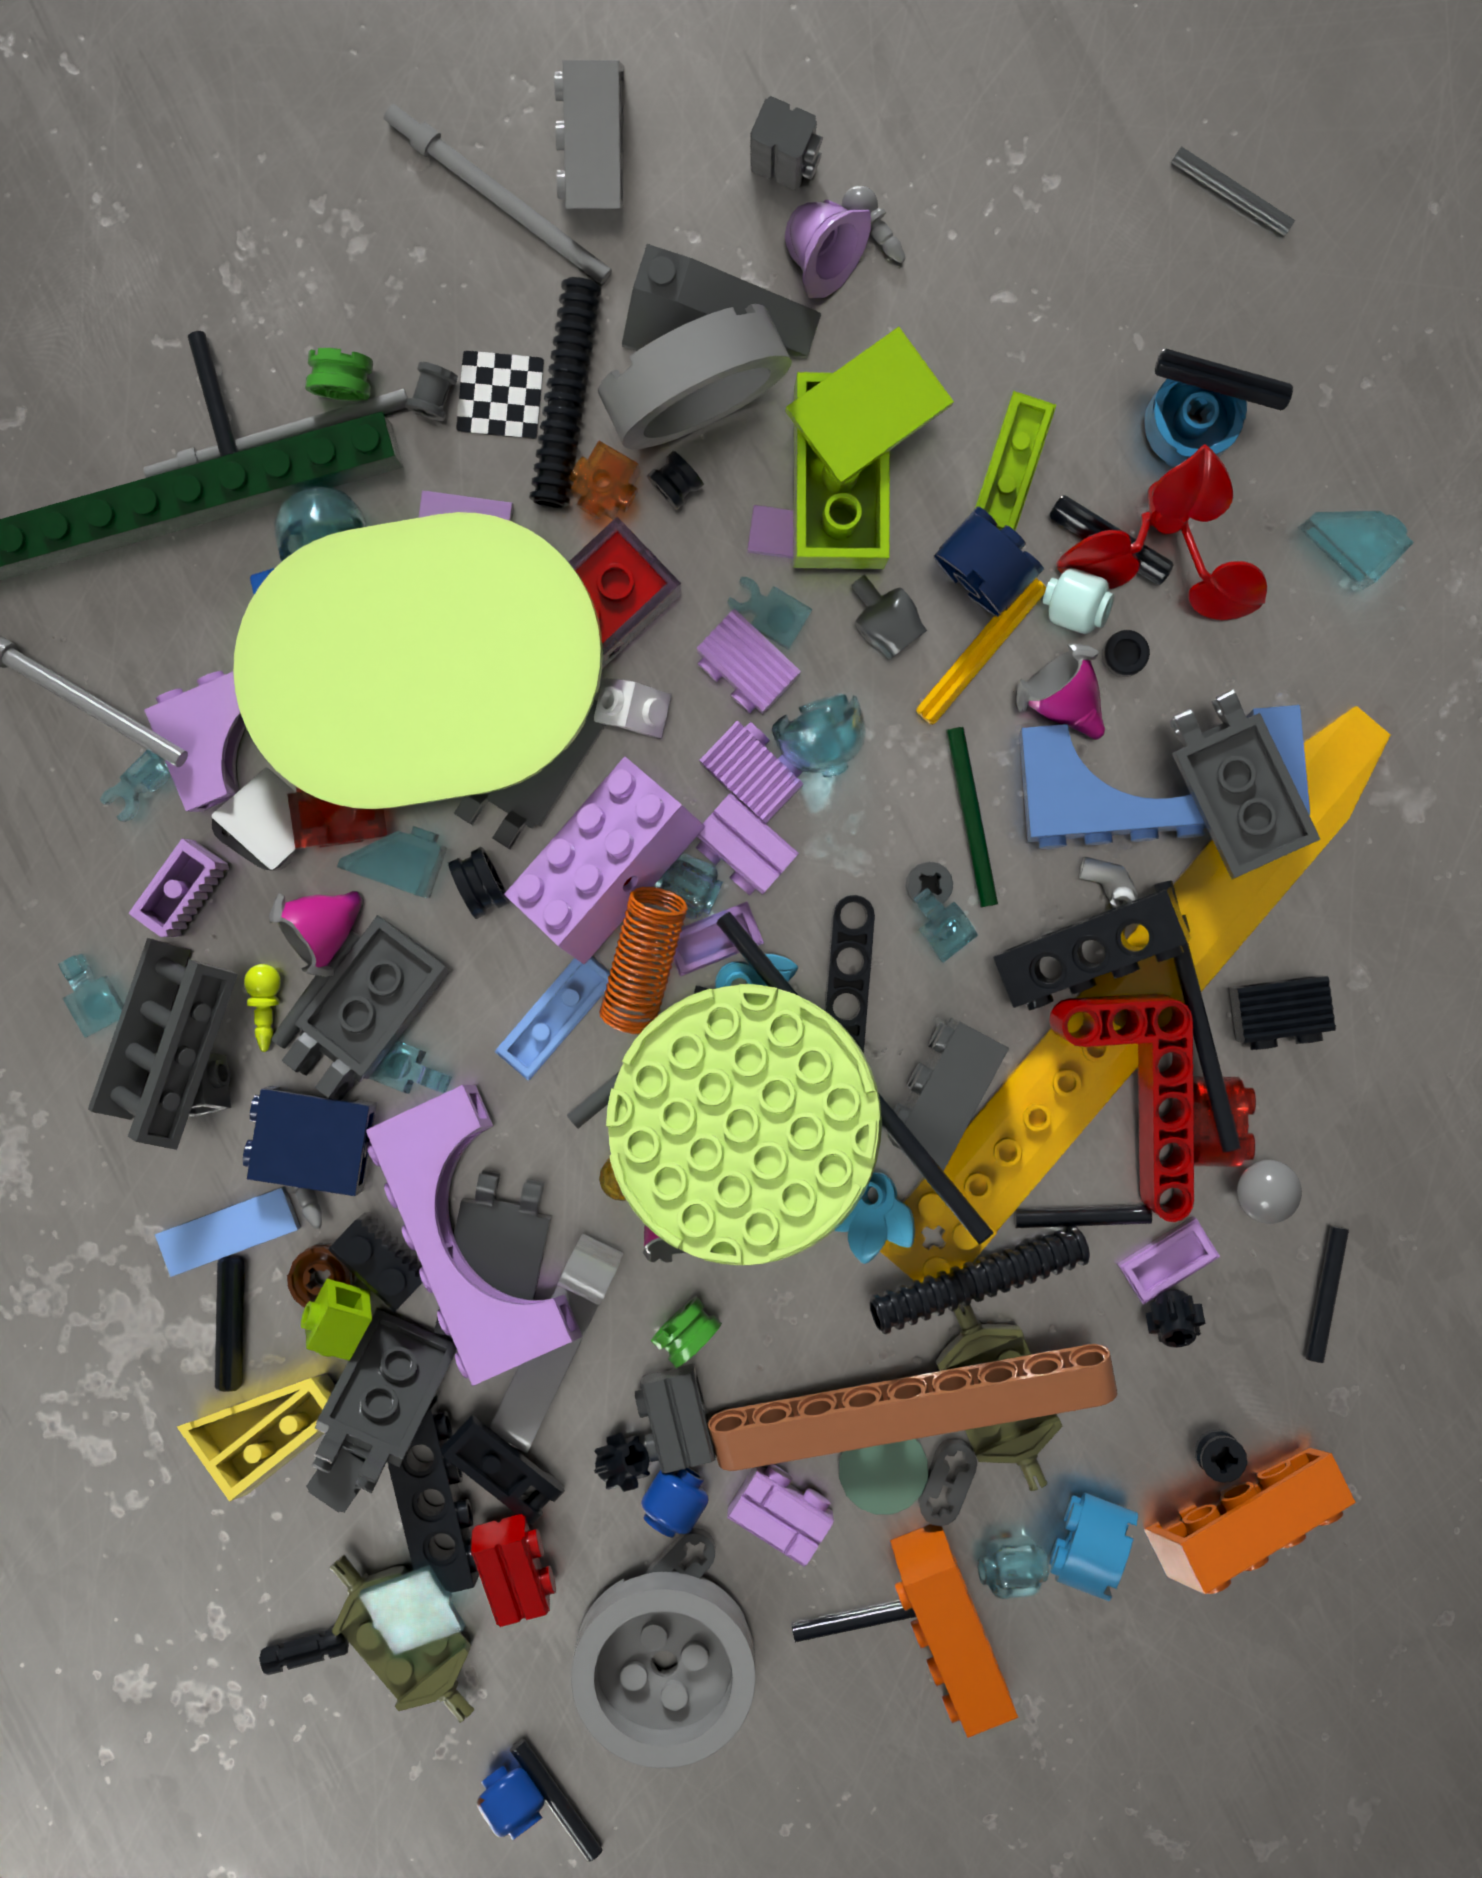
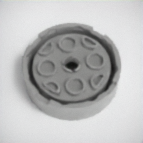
(694, 376)
(671, 1713)

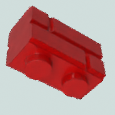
(512, 1570)

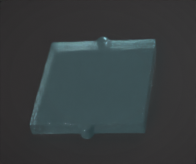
(412, 1610)

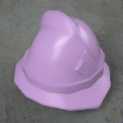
(826, 244)

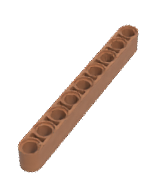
(913, 1407)

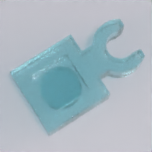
(777, 615)

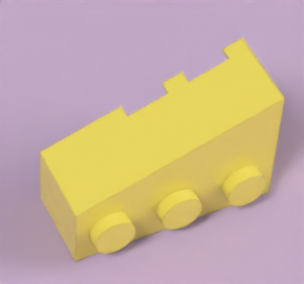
(258, 1436)

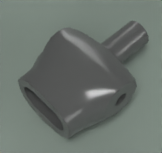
(889, 619)

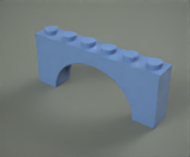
(1072, 803)

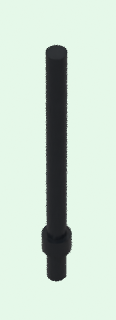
(1205, 1043)

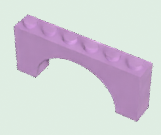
(207, 727)
(418, 1161)

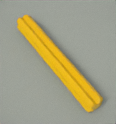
(978, 654)

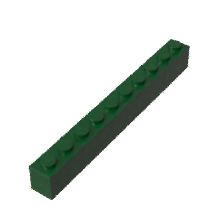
(196, 494)

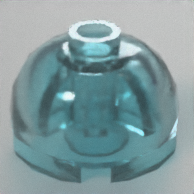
(313, 515)
(823, 736)

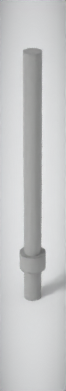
(428, 142)
(386, 403)
(89, 704)

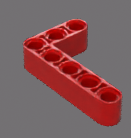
(1154, 1086)

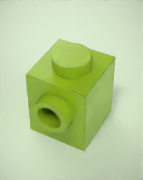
(336, 1319)

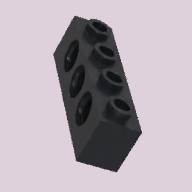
(1021, 964)
(422, 1521)

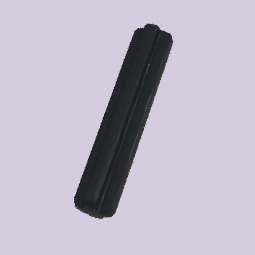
(1223, 379)
(1086, 523)
(229, 1324)

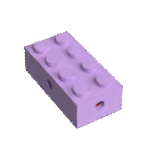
(608, 848)

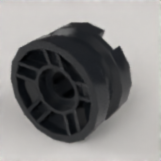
(478, 882)

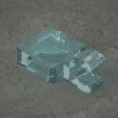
(145, 774)
(947, 927)
(92, 1002)
(403, 1068)

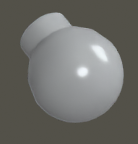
(1269, 1191)

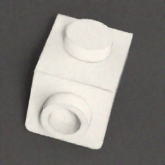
(632, 707)

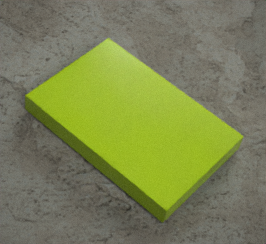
(869, 406)

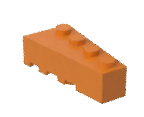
(1251, 1521)
(951, 1630)

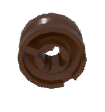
(302, 1273)

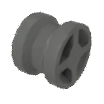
(930, 873)

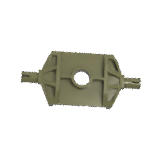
(1010, 1441)
(413, 1675)

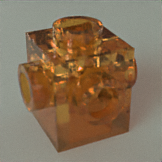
(605, 466)

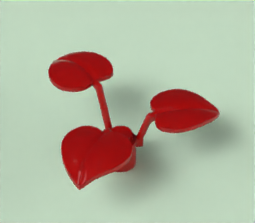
(1193, 490)

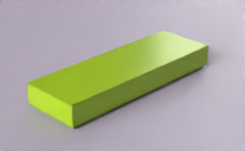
(1015, 458)

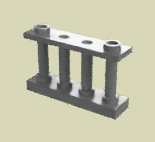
(182, 1050)

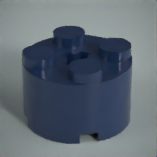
(988, 562)

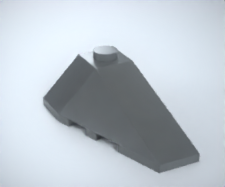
(680, 289)

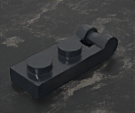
(501, 1469)

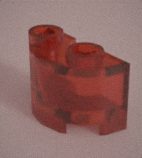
(329, 824)
(1206, 1138)

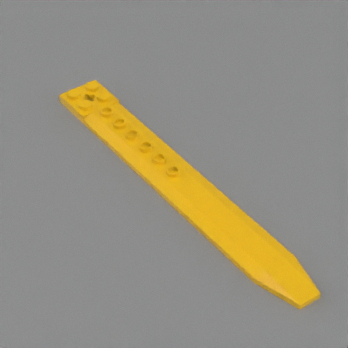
(1067, 1085)

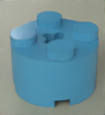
(1178, 437)
(1094, 1546)

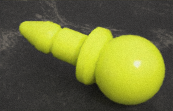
(262, 985)

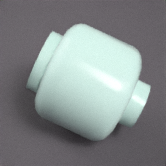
(1078, 601)

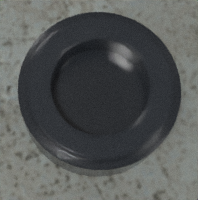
(1125, 653)

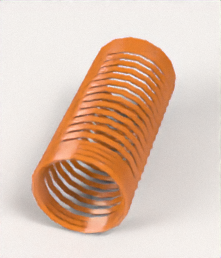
(647, 932)

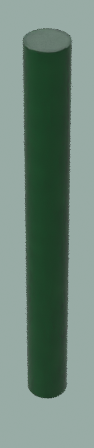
(972, 817)

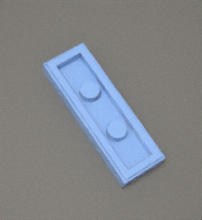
(554, 1016)
(227, 1231)

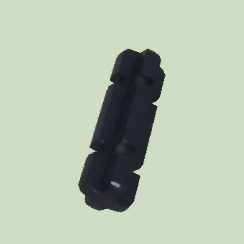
(302, 1652)

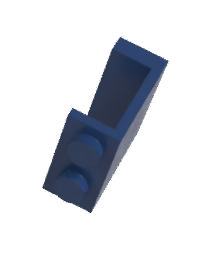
(309, 1141)

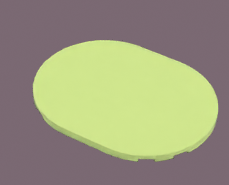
(418, 661)

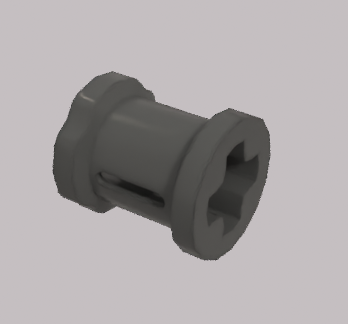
(431, 391)

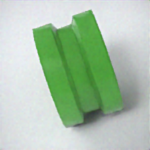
(339, 375)
(686, 1332)

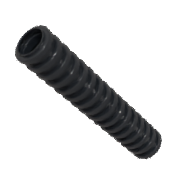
(565, 391)
(979, 1279)

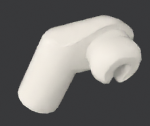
(1113, 878)

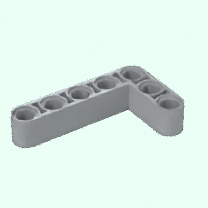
(538, 1380)

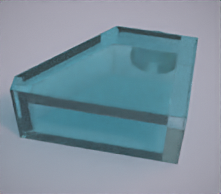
(1359, 541)
(400, 861)

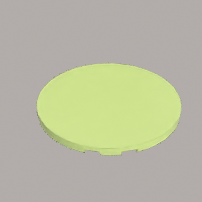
(744, 1125)

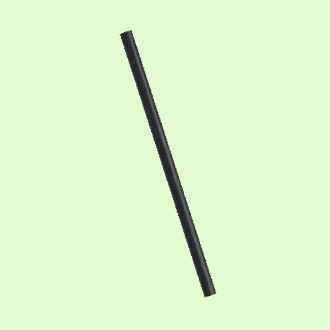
(890, 1121)

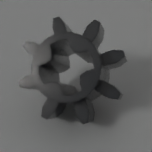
(1175, 1318)
(622, 1462)

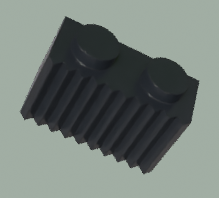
(1282, 1010)
(378, 1260)

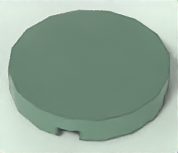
(884, 1476)

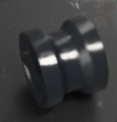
(675, 480)
(1214, 1448)

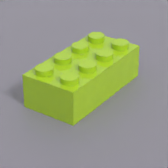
(833, 522)

